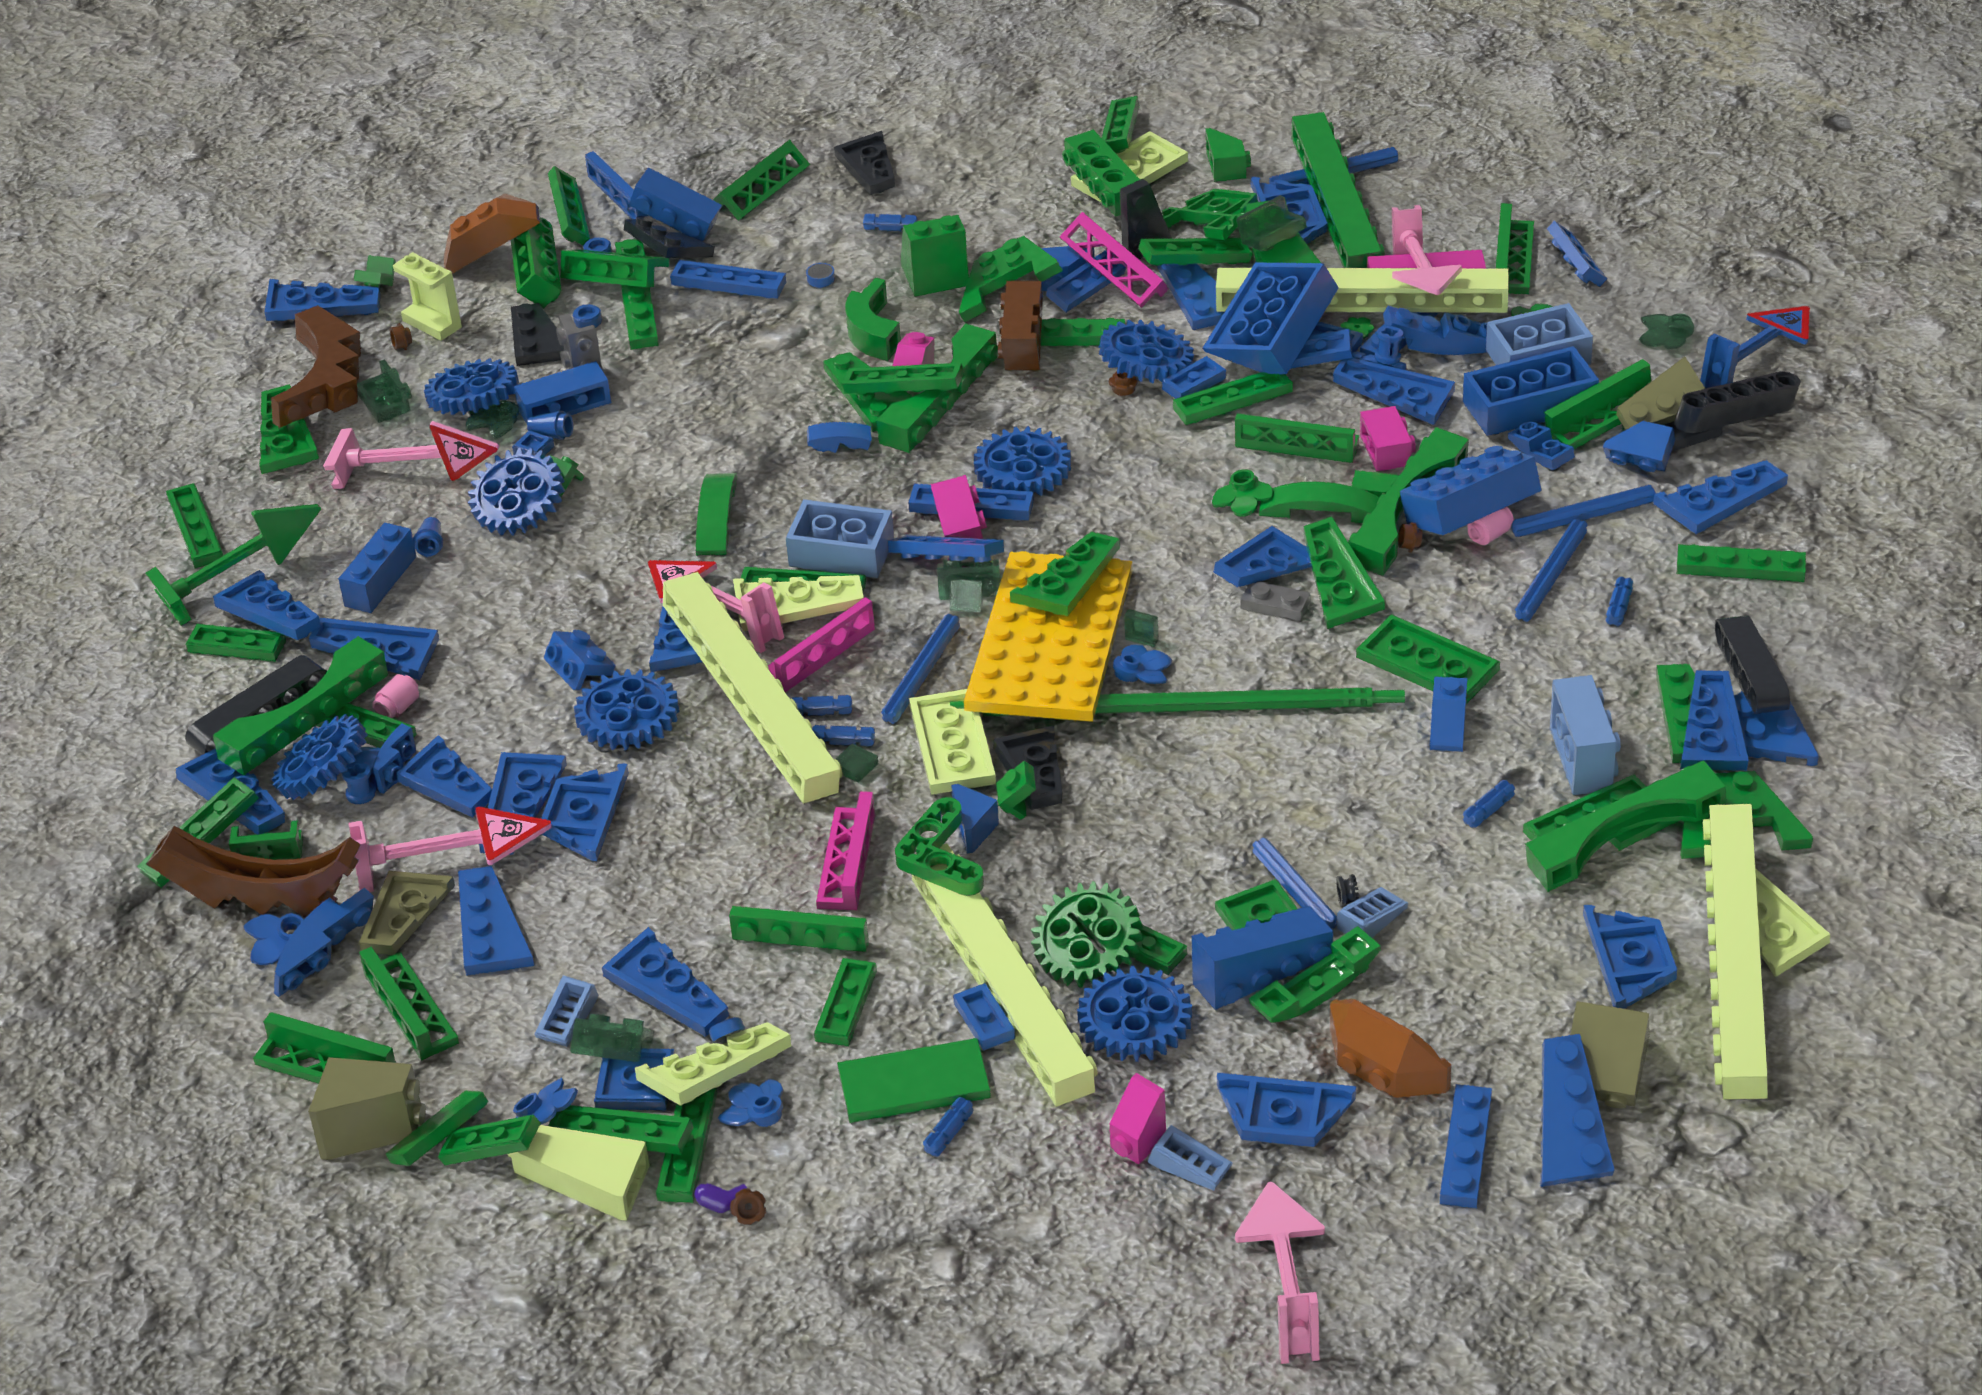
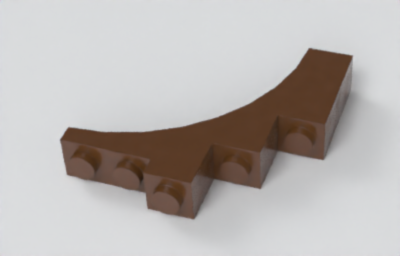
(333, 375)
(258, 882)

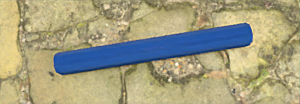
(1355, 164)
(1583, 510)
(1551, 570)
(920, 668)

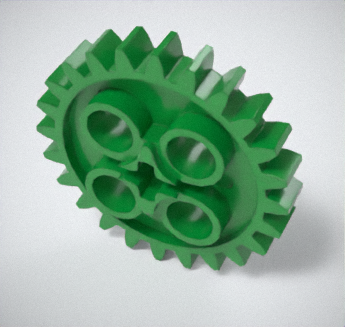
(1061, 953)

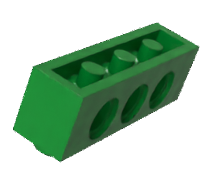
(1098, 168)

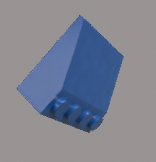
(1272, 315)

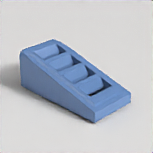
(1350, 915)
(567, 988)
(1185, 1145)

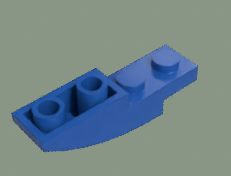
(1445, 337)
(311, 942)

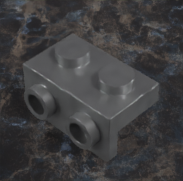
(579, 344)

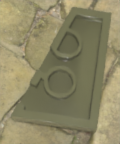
(1660, 398)
(402, 907)

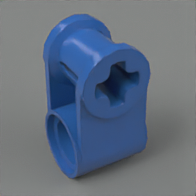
(361, 776)

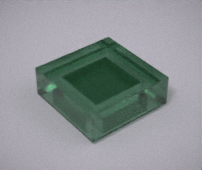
(966, 595)
(1141, 628)
(857, 762)

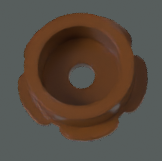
(400, 337)
(1122, 385)
(1409, 536)
(738, 1208)

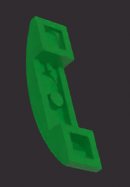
(1320, 497)
(714, 513)
(1319, 982)

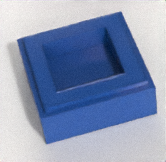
(535, 441)

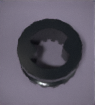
(1346, 890)

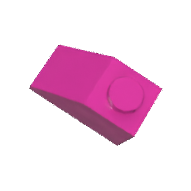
(915, 350)
(1138, 1119)

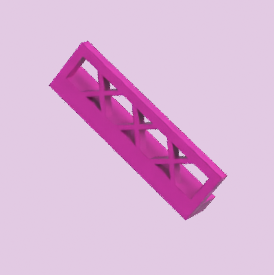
(1121, 256)
(824, 645)
(854, 858)

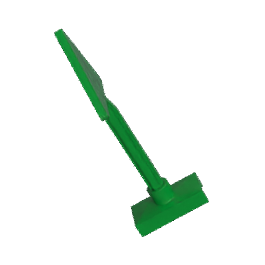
(278, 530)

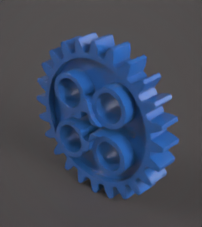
(1145, 350)
(471, 386)
(1022, 461)
(516, 491)
(626, 709)
(319, 757)
(1134, 1013)

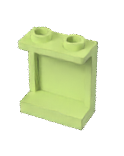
(432, 295)

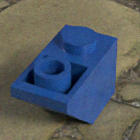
(1642, 445)

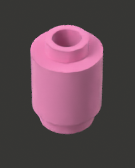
(1491, 526)
(396, 696)

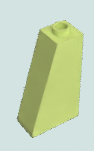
(586, 1167)

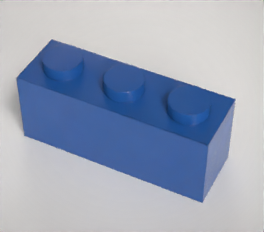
(675, 204)
(568, 391)
(377, 567)

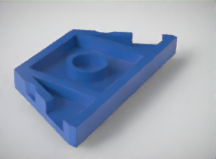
(1299, 200)
(1774, 734)
(583, 809)
(1630, 954)
(1283, 1108)

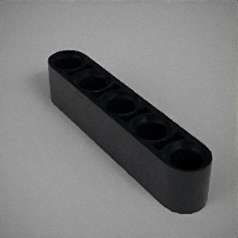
(1737, 402)
(1752, 664)
(266, 695)

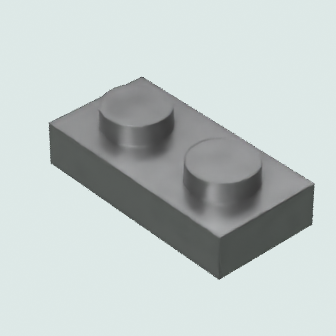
(1275, 601)

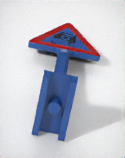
(1723, 354)

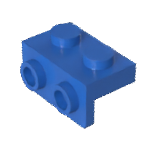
(575, 656)

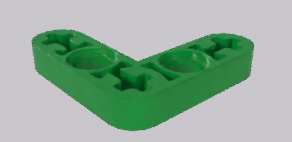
(961, 874)

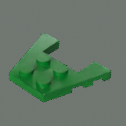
(1216, 208)
(1004, 264)
(1767, 810)

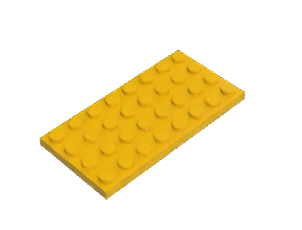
(1045, 660)

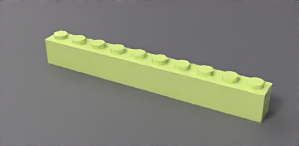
(1376, 289)
(752, 688)
(1736, 954)
(998, 962)

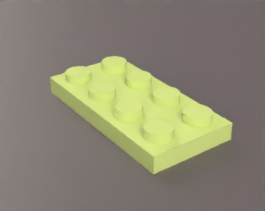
(1147, 157)
(951, 743)

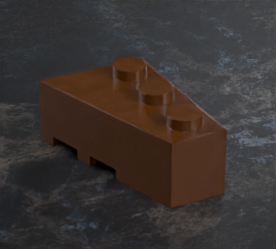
(1021, 325)

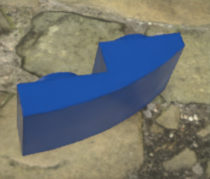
(828, 435)
(1538, 442)
(392, 755)

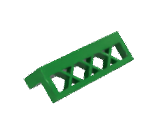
(754, 175)
(1506, 255)
(610, 267)
(1596, 404)
(1295, 438)
(404, 1009)
(312, 1041)

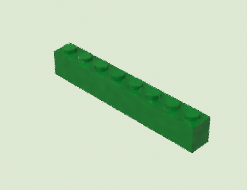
(1335, 190)

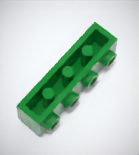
(536, 264)

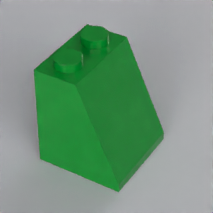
(935, 255)

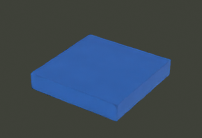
(618, 1084)

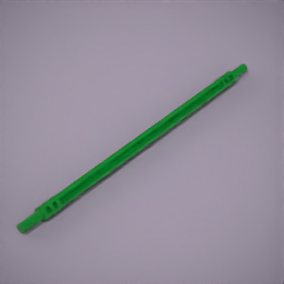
(1238, 700)

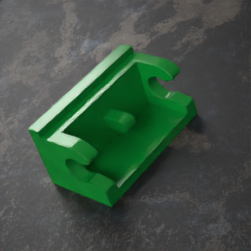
(269, 845)

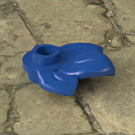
(1141, 664)
(270, 936)
(547, 1102)
(754, 1104)

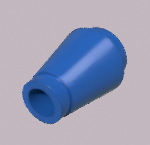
(554, 424)
(428, 538)

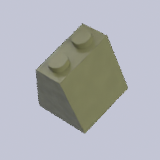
(1614, 1049)
(364, 1106)

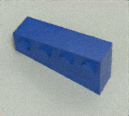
(1257, 955)

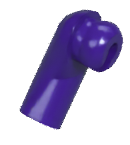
(716, 1198)

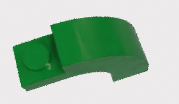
(865, 329)

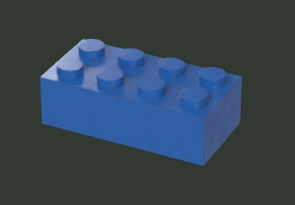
(1524, 388)
(1470, 490)

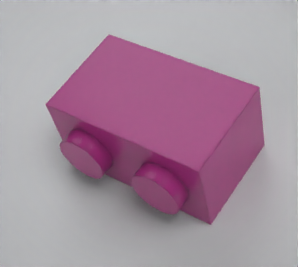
(1386, 438)
(957, 509)

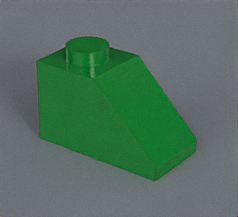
(1226, 156)

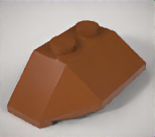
(487, 229)
(1385, 1052)

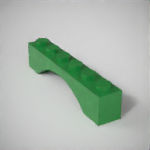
(909, 420)
(1378, 538)
(256, 738)
(1684, 796)

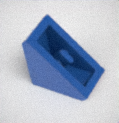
(978, 816)

